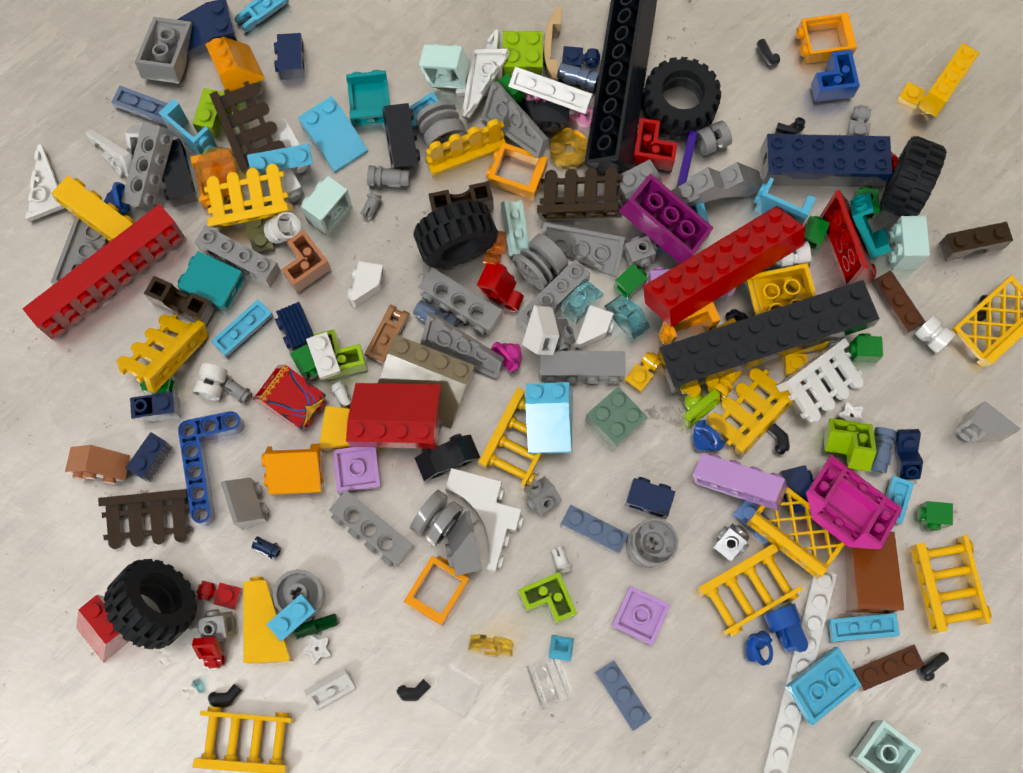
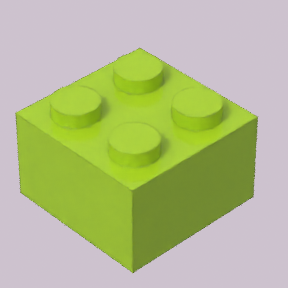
(525, 51)

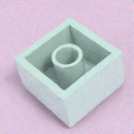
(445, 65)
(326, 205)
(909, 243)
(885, 750)

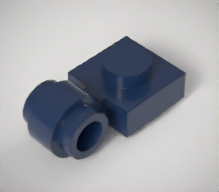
(575, 57)

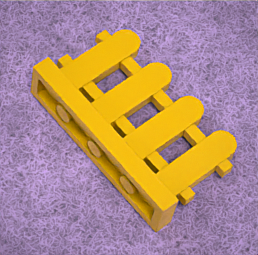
(464, 149)
(238, 203)
(170, 359)
(748, 421)

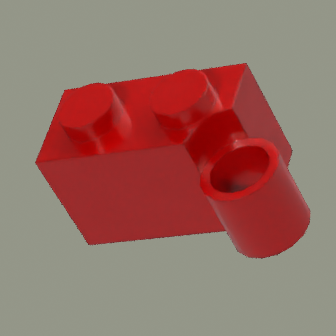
(499, 286)

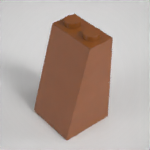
(874, 579)

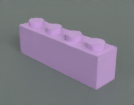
(740, 481)

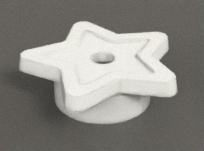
(849, 409)
(322, 652)

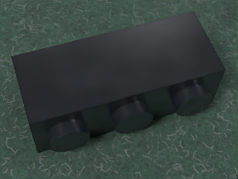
(400, 136)
(178, 177)

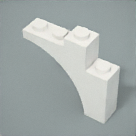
(290, 182)
(497, 519)

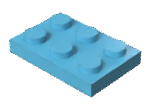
(823, 685)

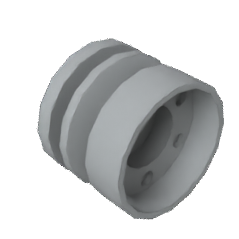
(439, 122)
(540, 261)
(659, 533)

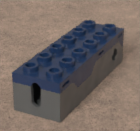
(827, 160)

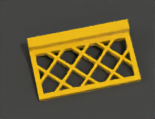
(1006, 338)
(788, 545)

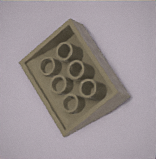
(417, 364)

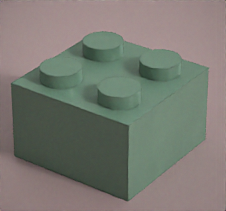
(616, 418)

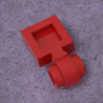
(225, 595)
(210, 651)

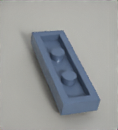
(139, 104)
(594, 529)
(623, 695)

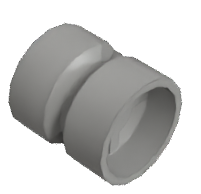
(716, 136)

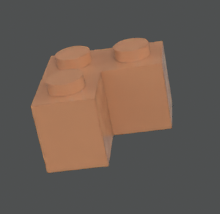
(309, 263)
(94, 462)

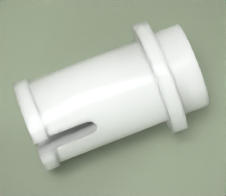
(342, 394)
(561, 561)

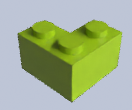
(207, 115)
(349, 358)
(852, 439)
(550, 592)

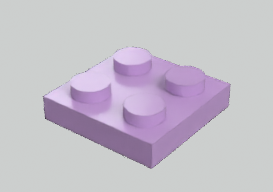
(356, 469)
(641, 615)

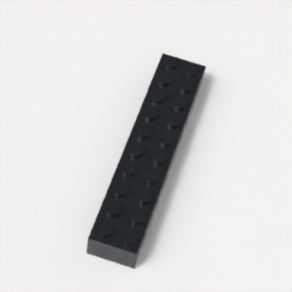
(620, 85)
(767, 336)

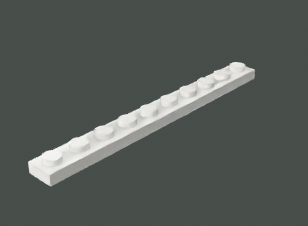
(788, 713)

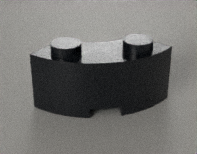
(547, 115)
(453, 454)

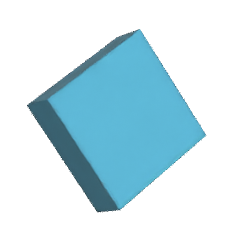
(561, 648)

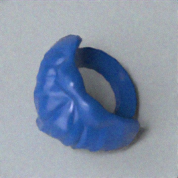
(115, 197)
(706, 438)
(756, 643)

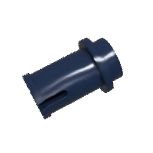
(267, 548)

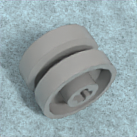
(436, 518)
(299, 581)

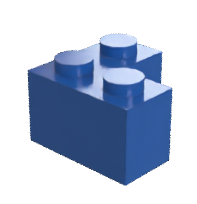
(840, 79)

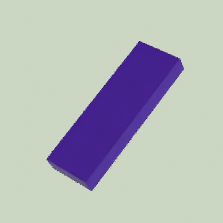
(687, 157)

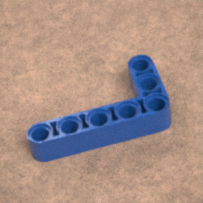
(197, 440)

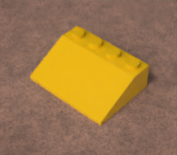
(781, 288)

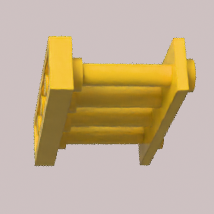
(499, 439)
(748, 568)
(933, 598)
(253, 763)

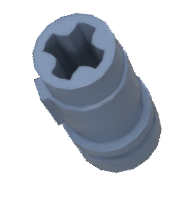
(578, 76)
(422, 310)
(884, 441)

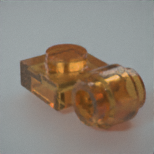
(499, 247)

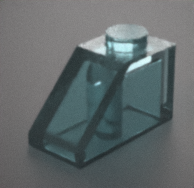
(578, 302)
(628, 316)

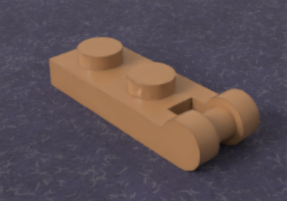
(386, 333)

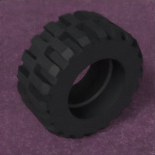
(681, 74)
(913, 177)
(455, 234)
(139, 621)

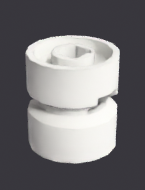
(282, 227)
(798, 257)
(935, 333)
(211, 374)

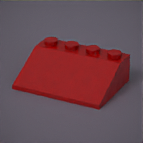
(847, 241)
(394, 416)

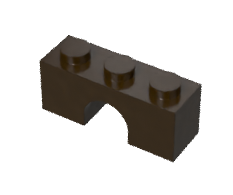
(476, 192)
(989, 238)
(169, 297)

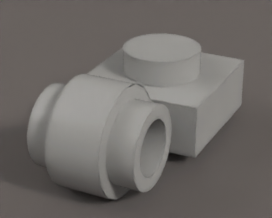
(858, 126)

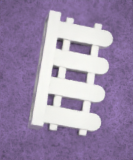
(551, 90)
(813, 382)

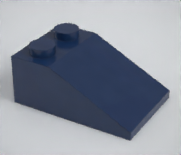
(209, 22)

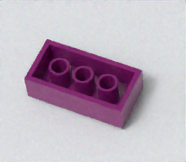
(666, 219)

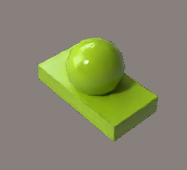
(699, 407)

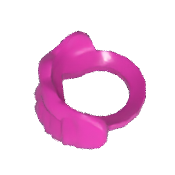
(511, 353)

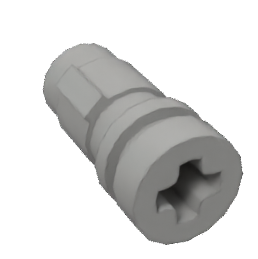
(392, 176)

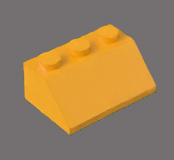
(234, 63)

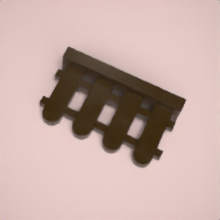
(242, 117)
(589, 205)
(135, 517)

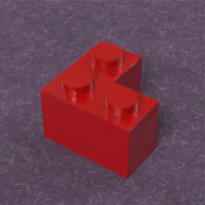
(648, 146)

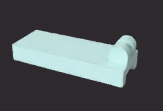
(515, 226)

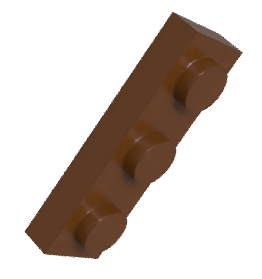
(898, 302)
(888, 667)

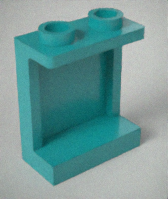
(367, 97)
(877, 242)
(211, 280)

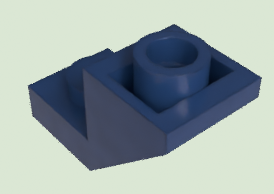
(908, 459)

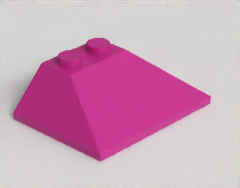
(851, 507)

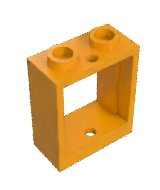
(845, 32)
(528, 192)
(439, 618)

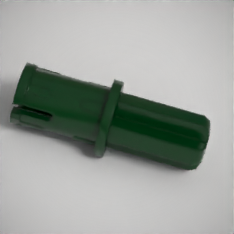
(316, 625)

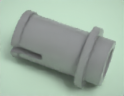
(371, 204)
(241, 393)

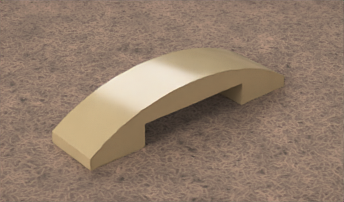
(553, 27)

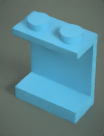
(175, 120)
(767, 201)

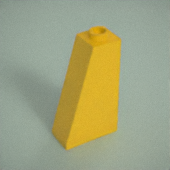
(334, 429)
(259, 642)

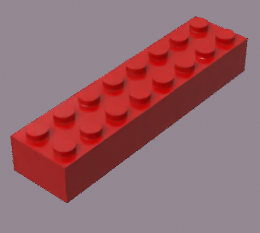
(723, 265)
(104, 272)

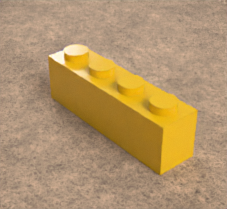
(949, 79)
(90, 208)

